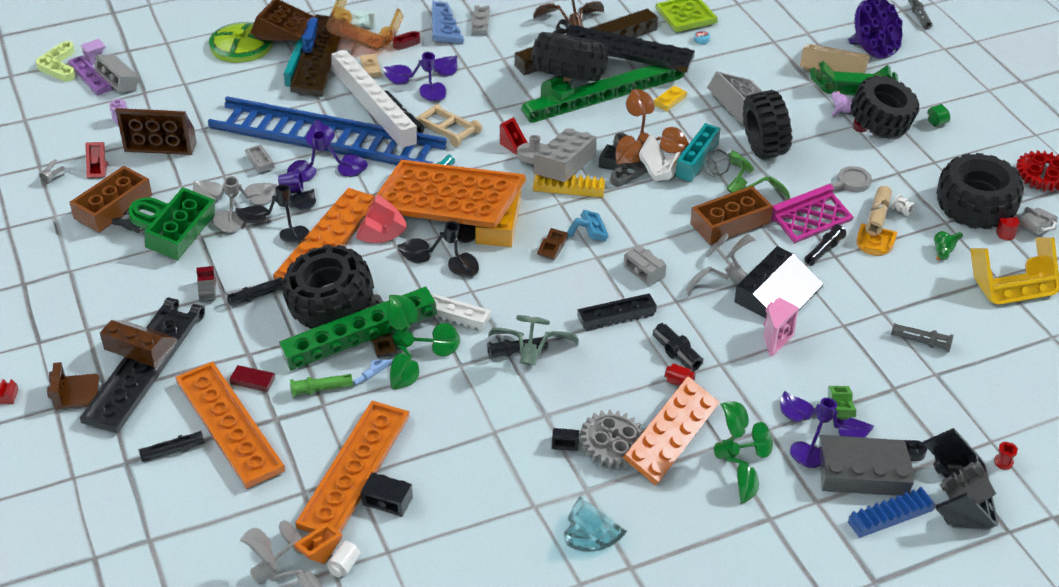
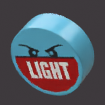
(702, 37)

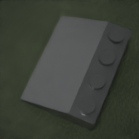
(865, 465)

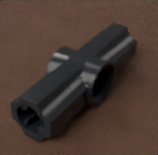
(677, 347)

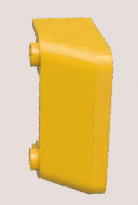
(1038, 281)

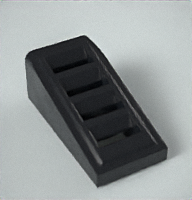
(607, 158)

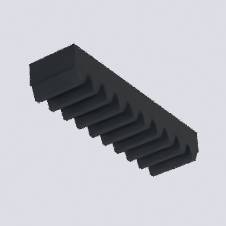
(616, 311)

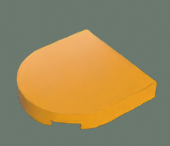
(878, 244)

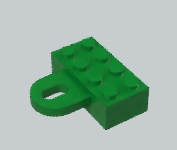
(173, 223)

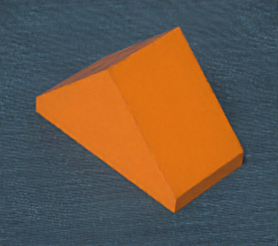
(319, 543)

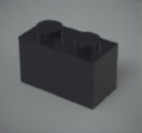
(387, 494)

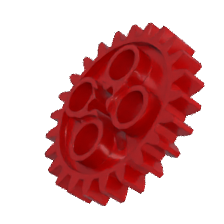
(1032, 166)

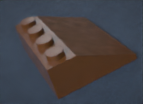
(280, 22)
(156, 131)

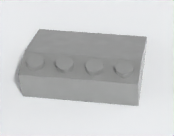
(731, 92)

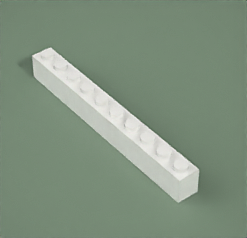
(374, 99)

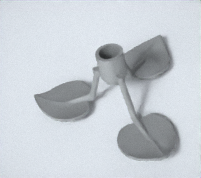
(226, 220)
(733, 270)
(267, 568)

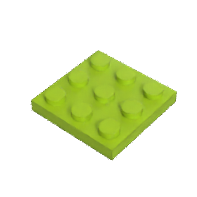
(686, 14)

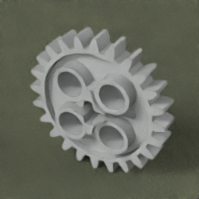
(609, 438)

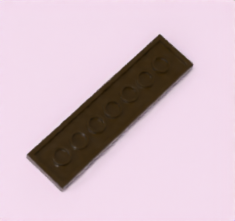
(315, 67)

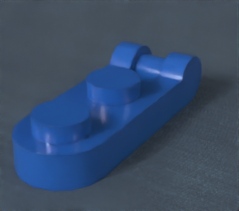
(310, 35)

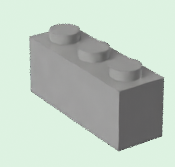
(116, 73)

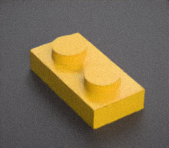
(670, 98)

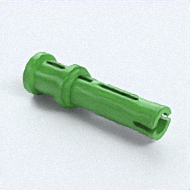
(311, 385)

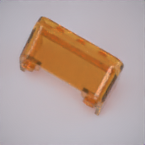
(340, 25)

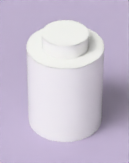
(343, 559)

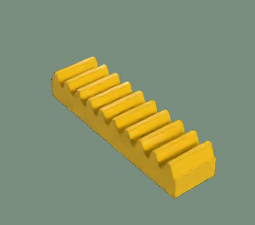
(572, 186)

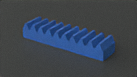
(891, 512)

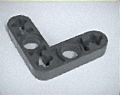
(639, 168)

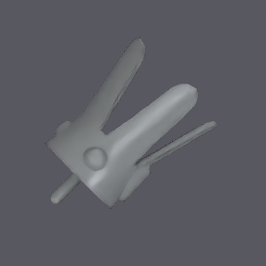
(47, 176)

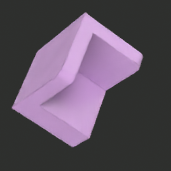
(92, 49)

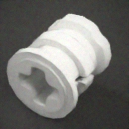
(903, 205)

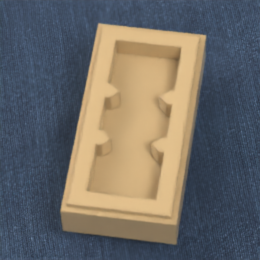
(371, 65)

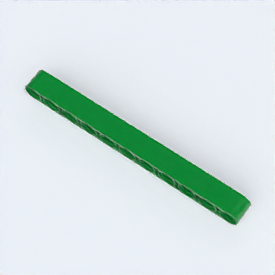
(599, 92)

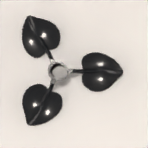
(258, 214)
(463, 265)

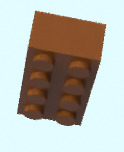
(109, 198)
(731, 214)

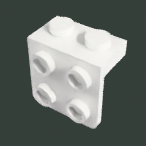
(658, 165)

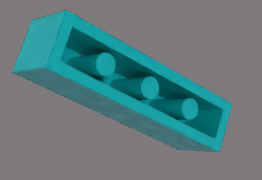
(691, 159)

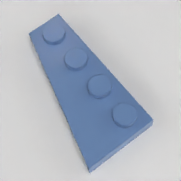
(444, 25)

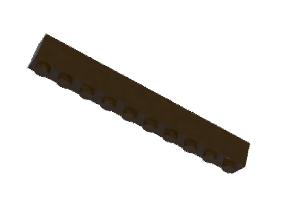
(629, 25)

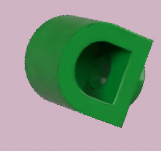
(938, 115)

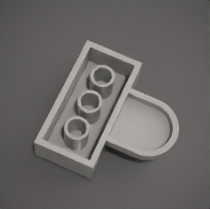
(561, 156)

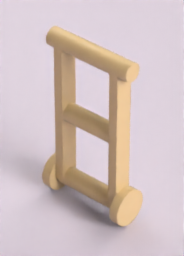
(454, 139)

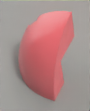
(381, 222)

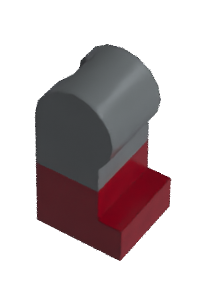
(206, 283)

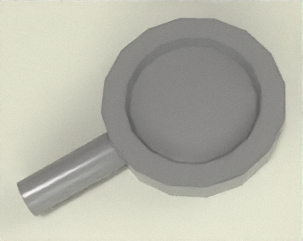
(853, 179)

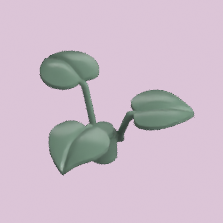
(529, 351)

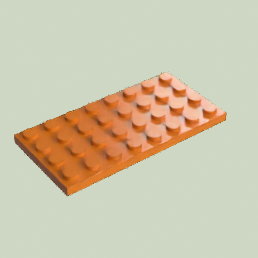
(451, 192)

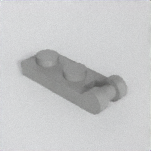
(480, 20)

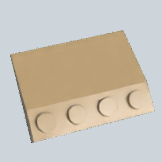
(836, 59)

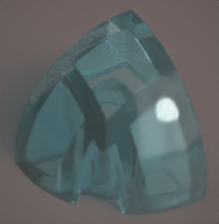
(591, 528)

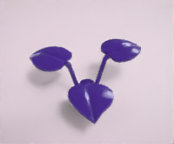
(433, 91)
(319, 138)
(798, 409)

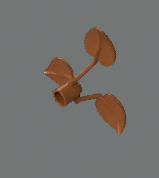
(628, 148)

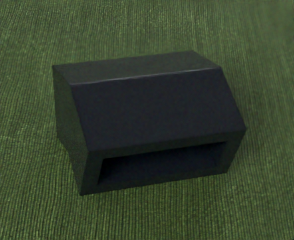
(565, 439)

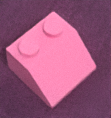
(779, 324)

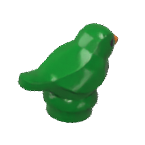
(945, 244)

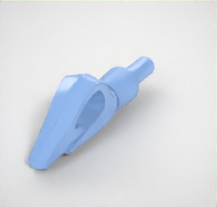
(375, 367)

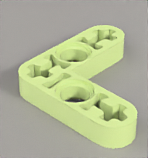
(51, 62)

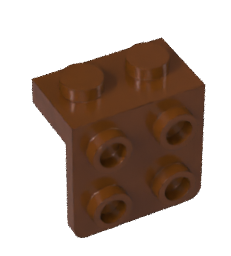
(71, 390)

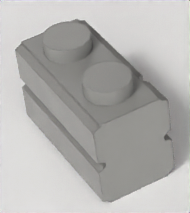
(645, 265)

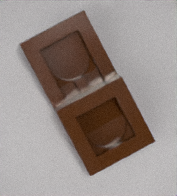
(552, 244)

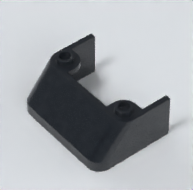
(950, 455)

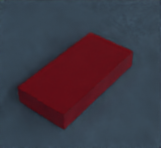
(252, 378)

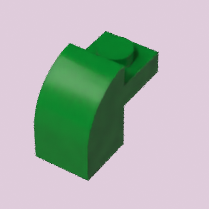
(557, 88)

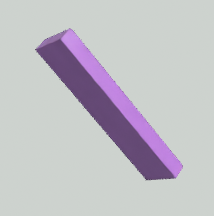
(89, 75)

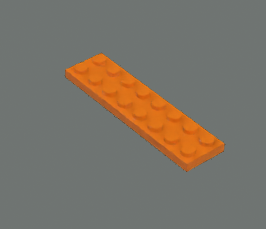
(335, 226)
(230, 425)
(359, 457)

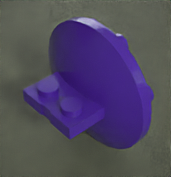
(877, 28)

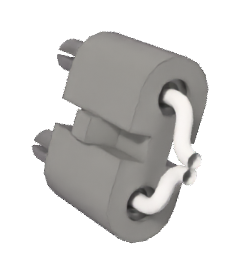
(1037, 220)

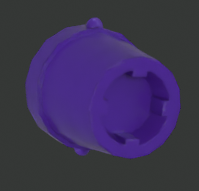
(293, 180)

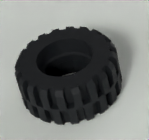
(885, 106)
(767, 124)

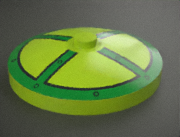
(236, 44)

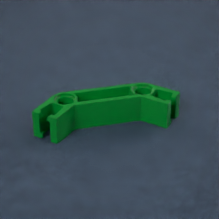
(844, 82)

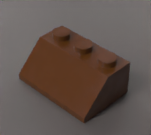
(136, 342)

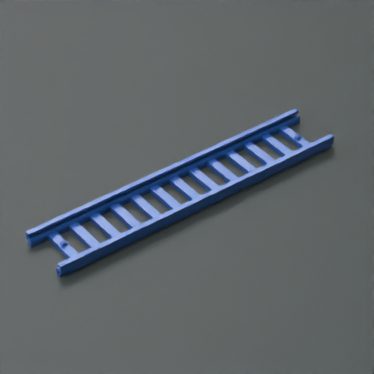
(302, 117)

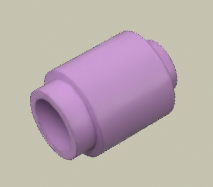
(117, 103)

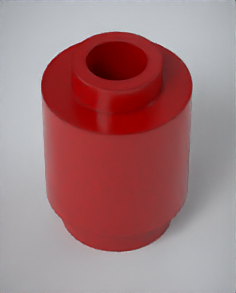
(677, 374)

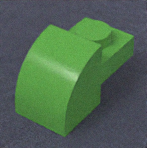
(843, 397)

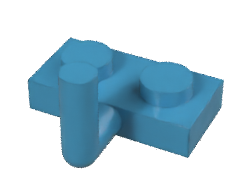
(593, 225)

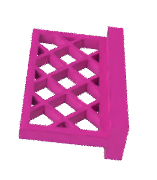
(803, 204)

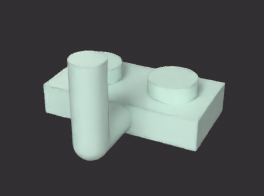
(361, 19)

